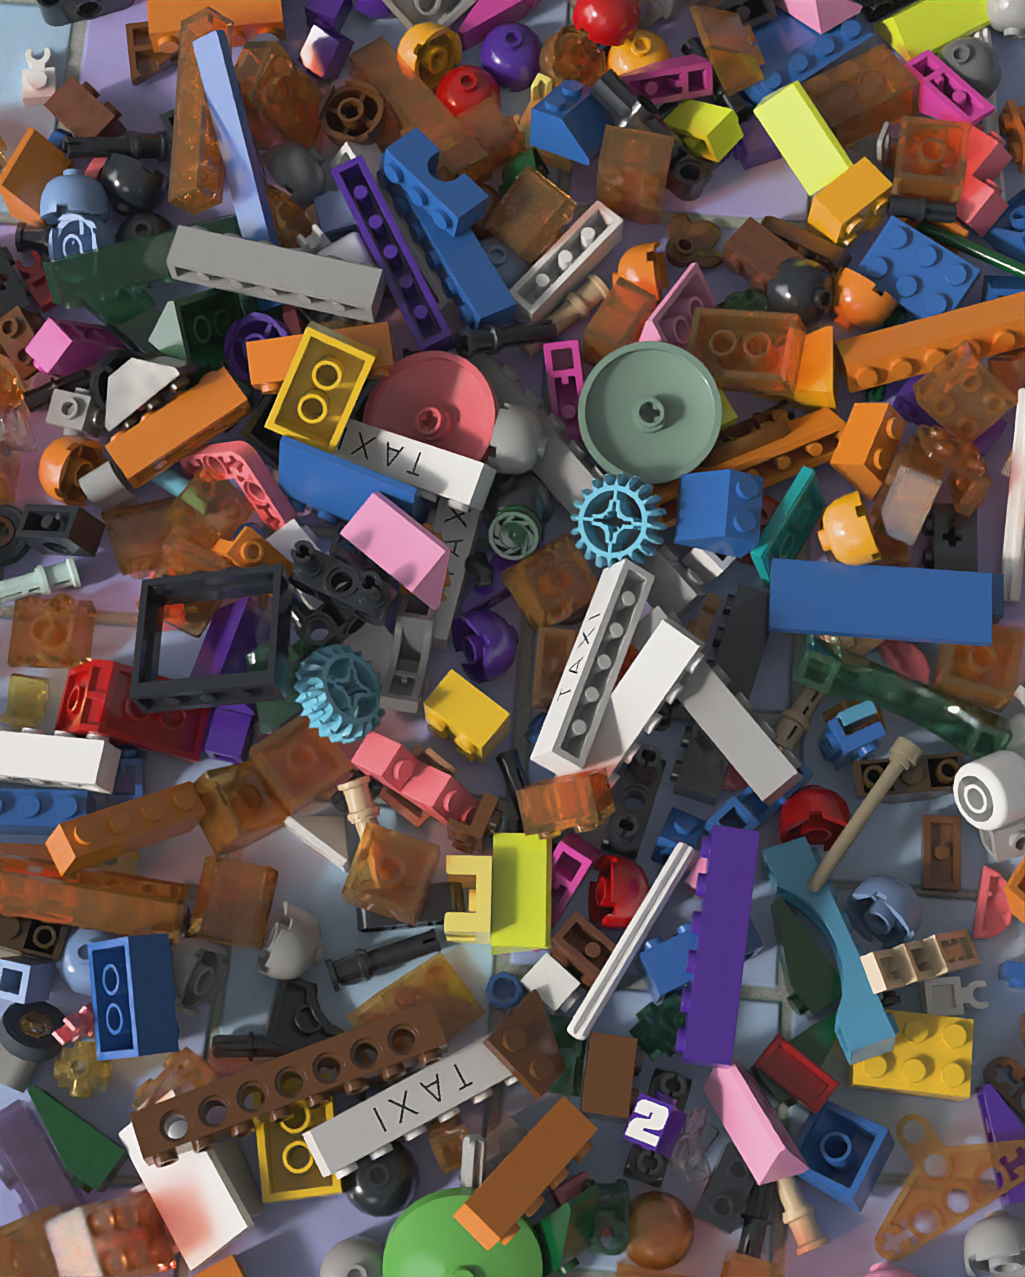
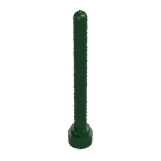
(972, 248)

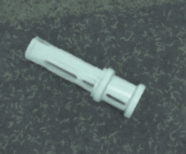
(42, 581)

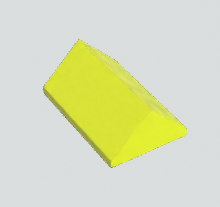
(931, 25)
(802, 137)
(521, 893)

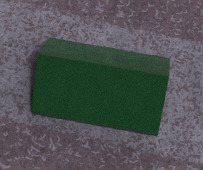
(196, 326)

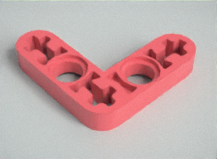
(244, 464)

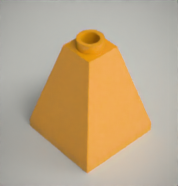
(817, 376)

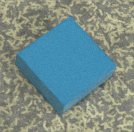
(856, 715)

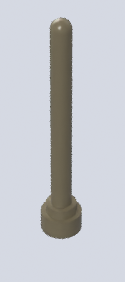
(903, 755)

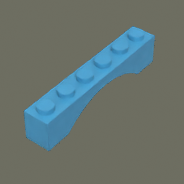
(860, 1019)

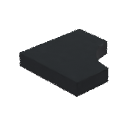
(296, 1018)

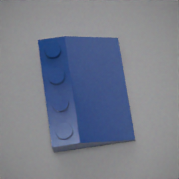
(801, 53)
(337, 486)

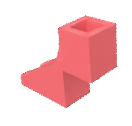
(981, 199)
(416, 781)

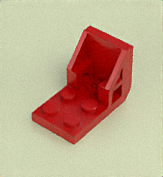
(100, 704)

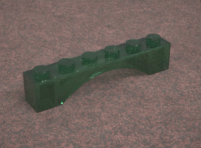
(858, 678)

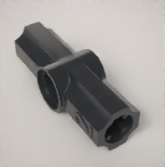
(629, 108)

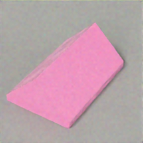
(820, 14)
(674, 315)
(400, 547)
(753, 1124)

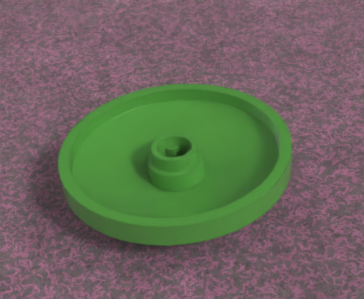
(434, 1244)

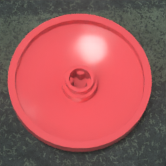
(436, 402)

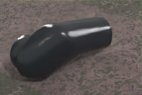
(479, 566)

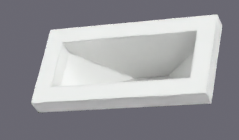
(324, 835)

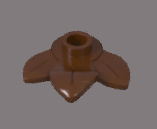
(692, 242)

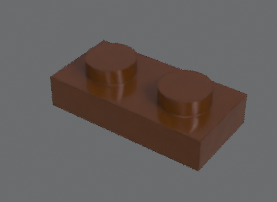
(941, 853)

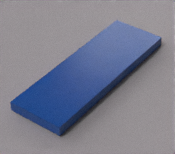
(880, 602)

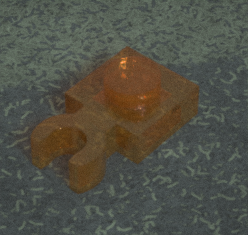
(706, 616)

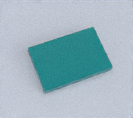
(790, 523)

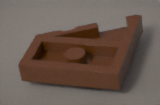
(142, 59)
(528, 1045)

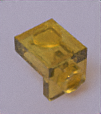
(26, 701)

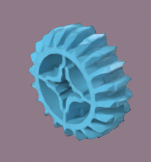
(620, 508)
(345, 701)

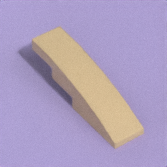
(920, 960)

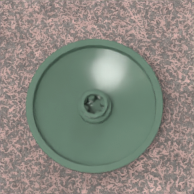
(650, 412)

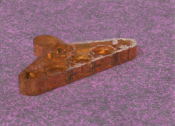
(932, 1193)

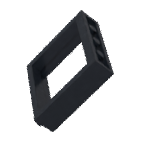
(214, 690)

